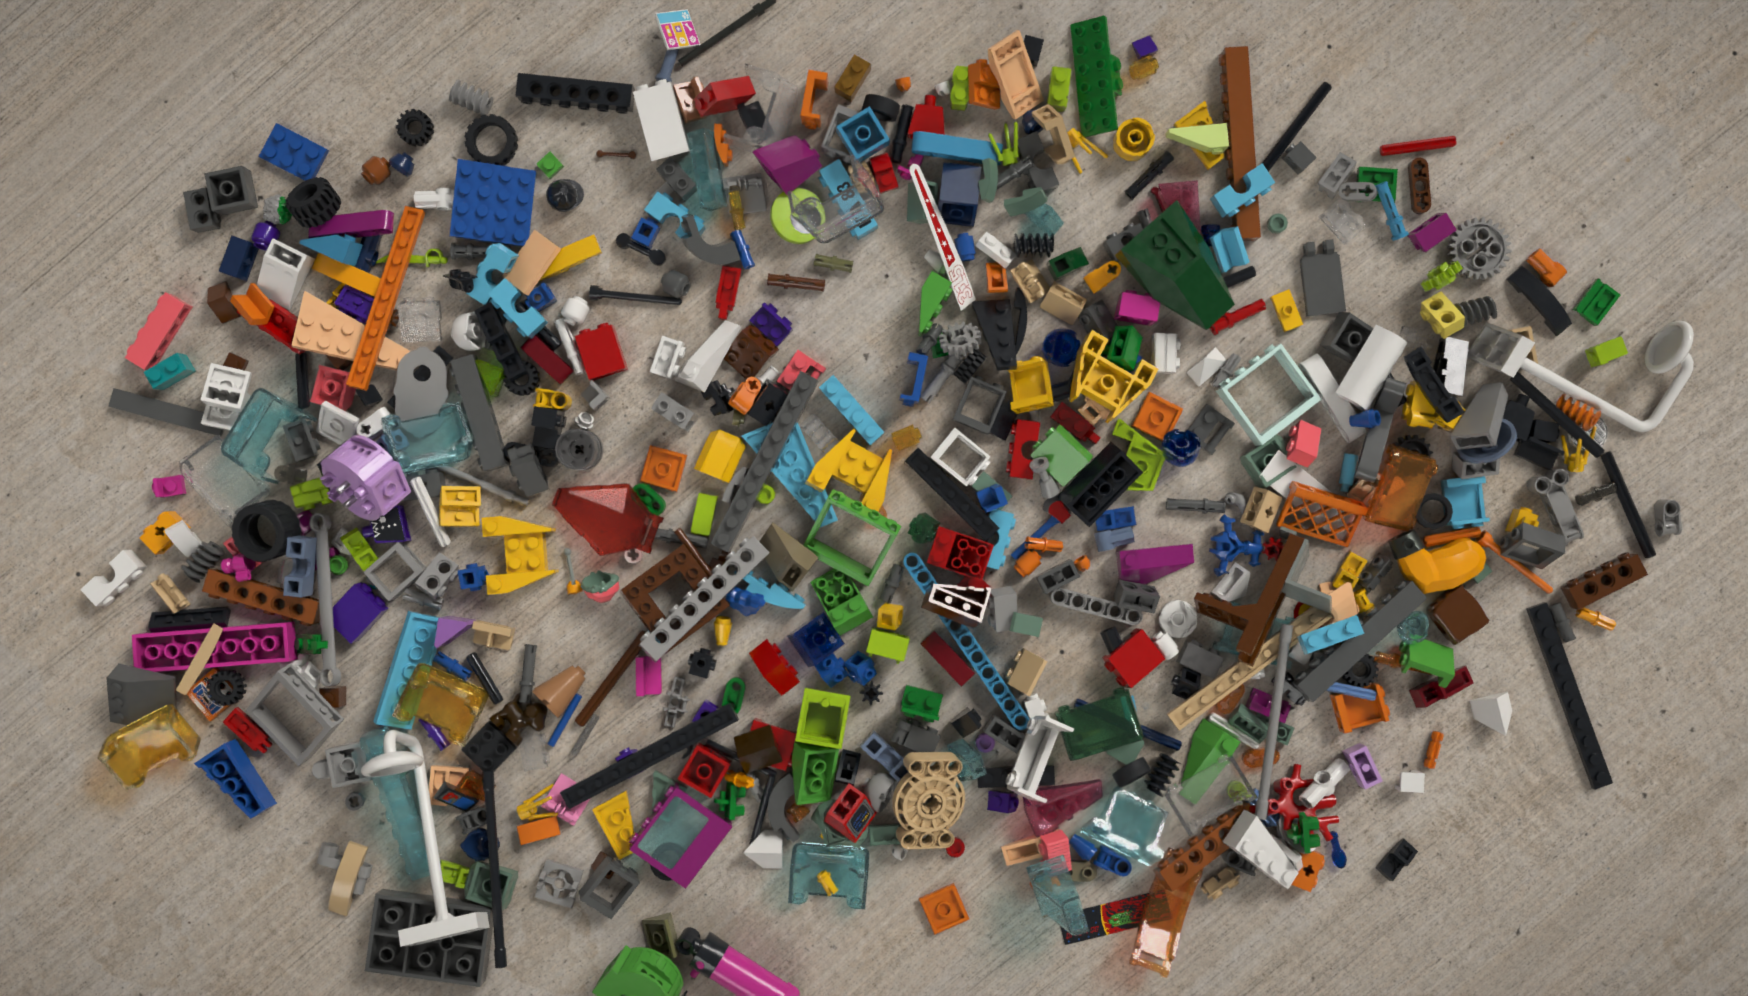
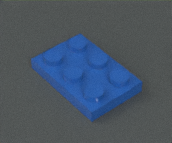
(293, 153)

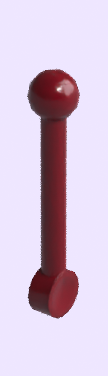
(1154, 191)

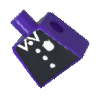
(390, 527)

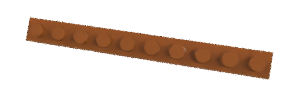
(1240, 128)

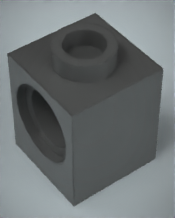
(1298, 157)

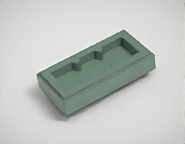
(883, 834)

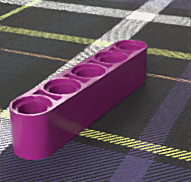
(356, 225)

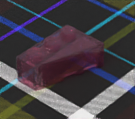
(1187, 196)

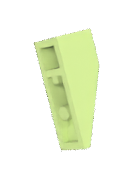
(1205, 137)

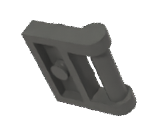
(1205, 423)

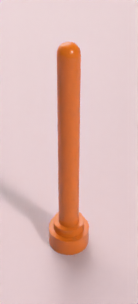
(1486, 540)

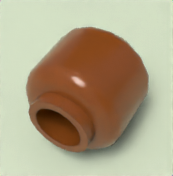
(376, 170)

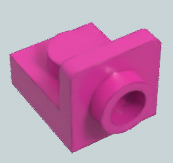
(904, 172)
(168, 486)

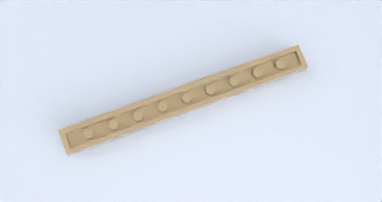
(1241, 672)

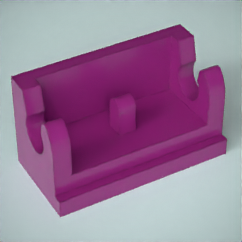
(1432, 231)
(1261, 703)

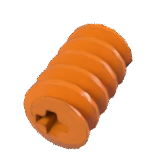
(1579, 415)

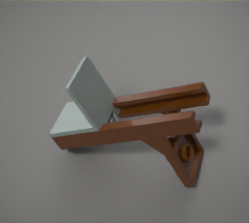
(1259, 617)

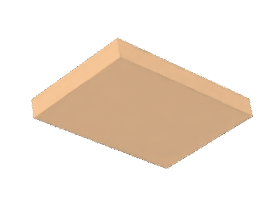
(532, 262)

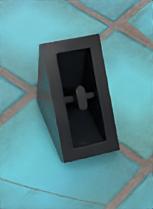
(848, 767)

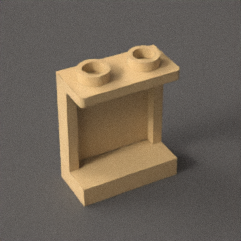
(1051, 120)

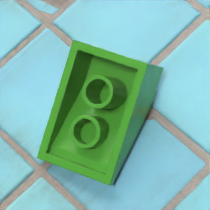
(813, 772)

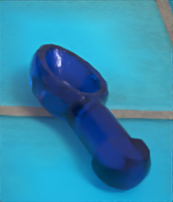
(1338, 855)

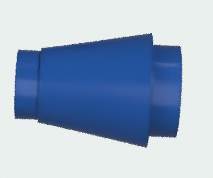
(1367, 419)
(1083, 847)

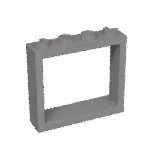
(310, 700)

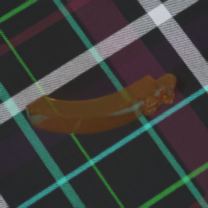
(1162, 922)

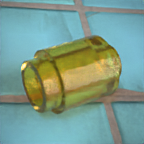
(1143, 67)

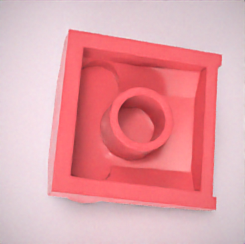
(332, 387)

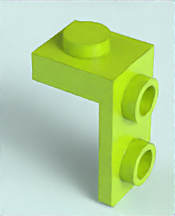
(1606, 351)

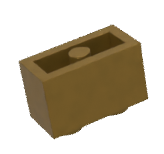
(852, 78)

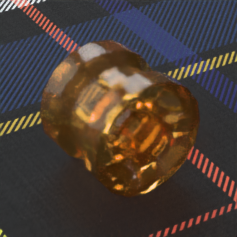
(797, 811)

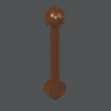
(632, 155)

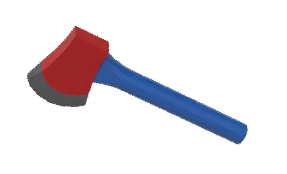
(1058, 515)

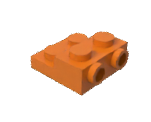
(983, 85)

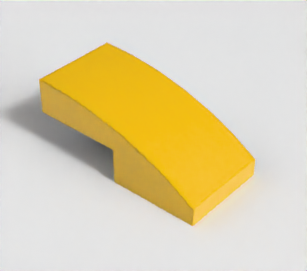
(1349, 570)

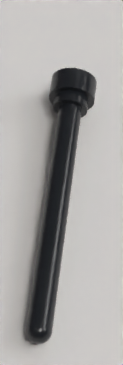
(598, 293)

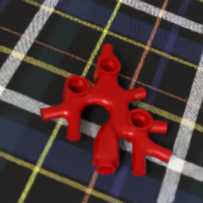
(1289, 810)

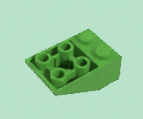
(932, 294)
(841, 600)

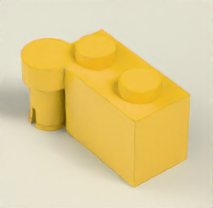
(1417, 408)

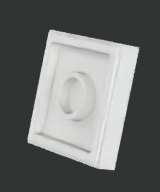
(336, 423)

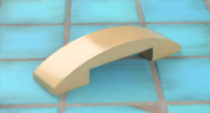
(346, 877)

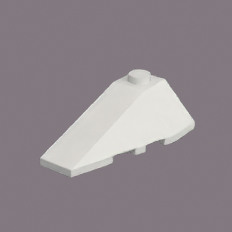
(705, 361)

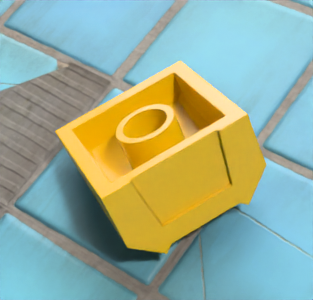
(720, 455)

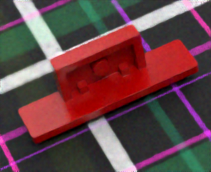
(281, 326)

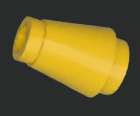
(722, 629)

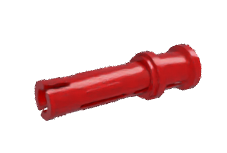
(1229, 319)

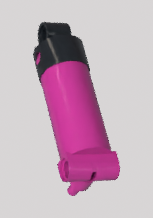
(729, 967)

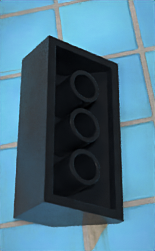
(1100, 484)

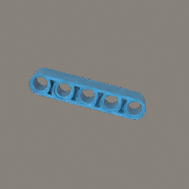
(953, 147)

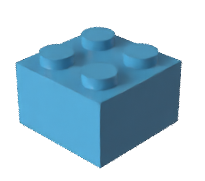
(863, 135)

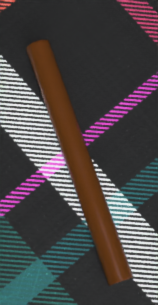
(684, 539)

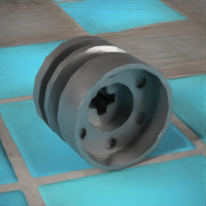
(568, 449)

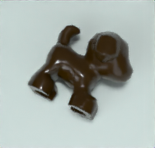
(532, 716)

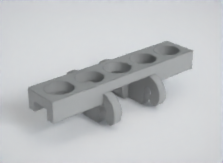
(678, 696)

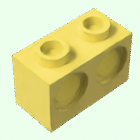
(1445, 313)

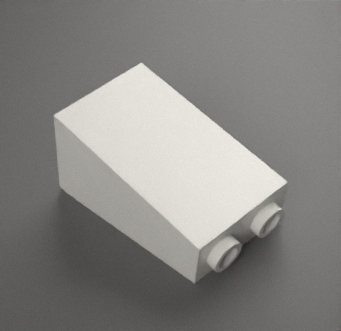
(661, 120)

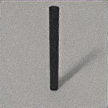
(733, 755)
(762, 808)

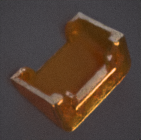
(1400, 488)

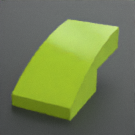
(704, 514)
(359, 548)
(454, 873)

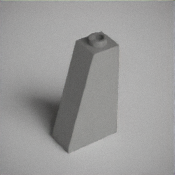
(1482, 419)

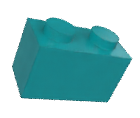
(169, 371)

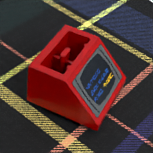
(851, 813)

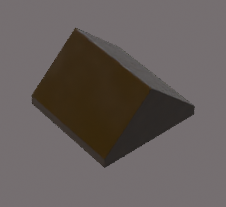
(757, 749)

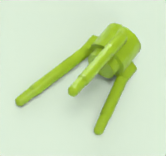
(1009, 155)

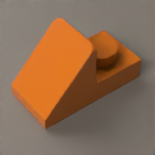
(996, 278)

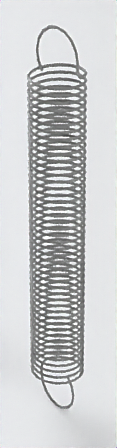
(584, 733)

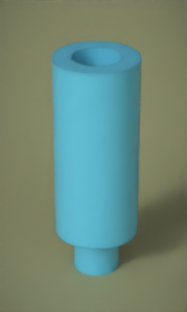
(1348, 471)

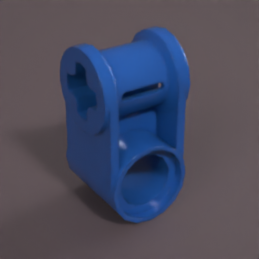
(1109, 860)

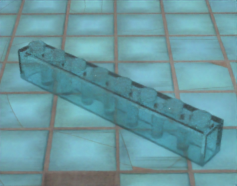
(400, 809)

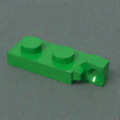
(310, 643)

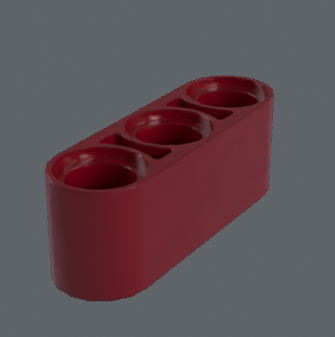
(547, 359)

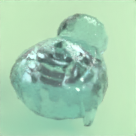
(1414, 628)

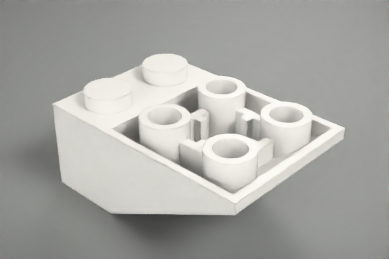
(283, 273)

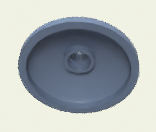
(1505, 441)

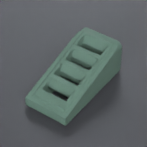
(1247, 715)

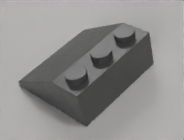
(137, 693)

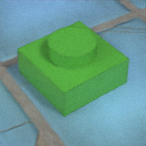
(550, 165)

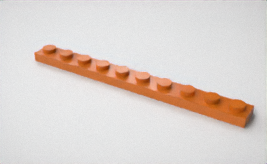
(385, 298)

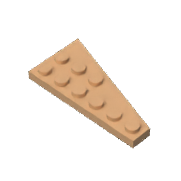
(335, 334)

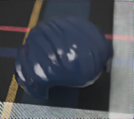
(476, 845)

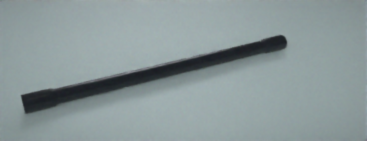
(500, 950)

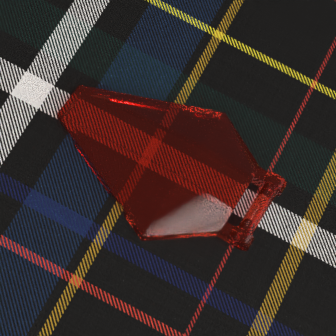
(608, 517)

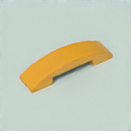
(346, 274)

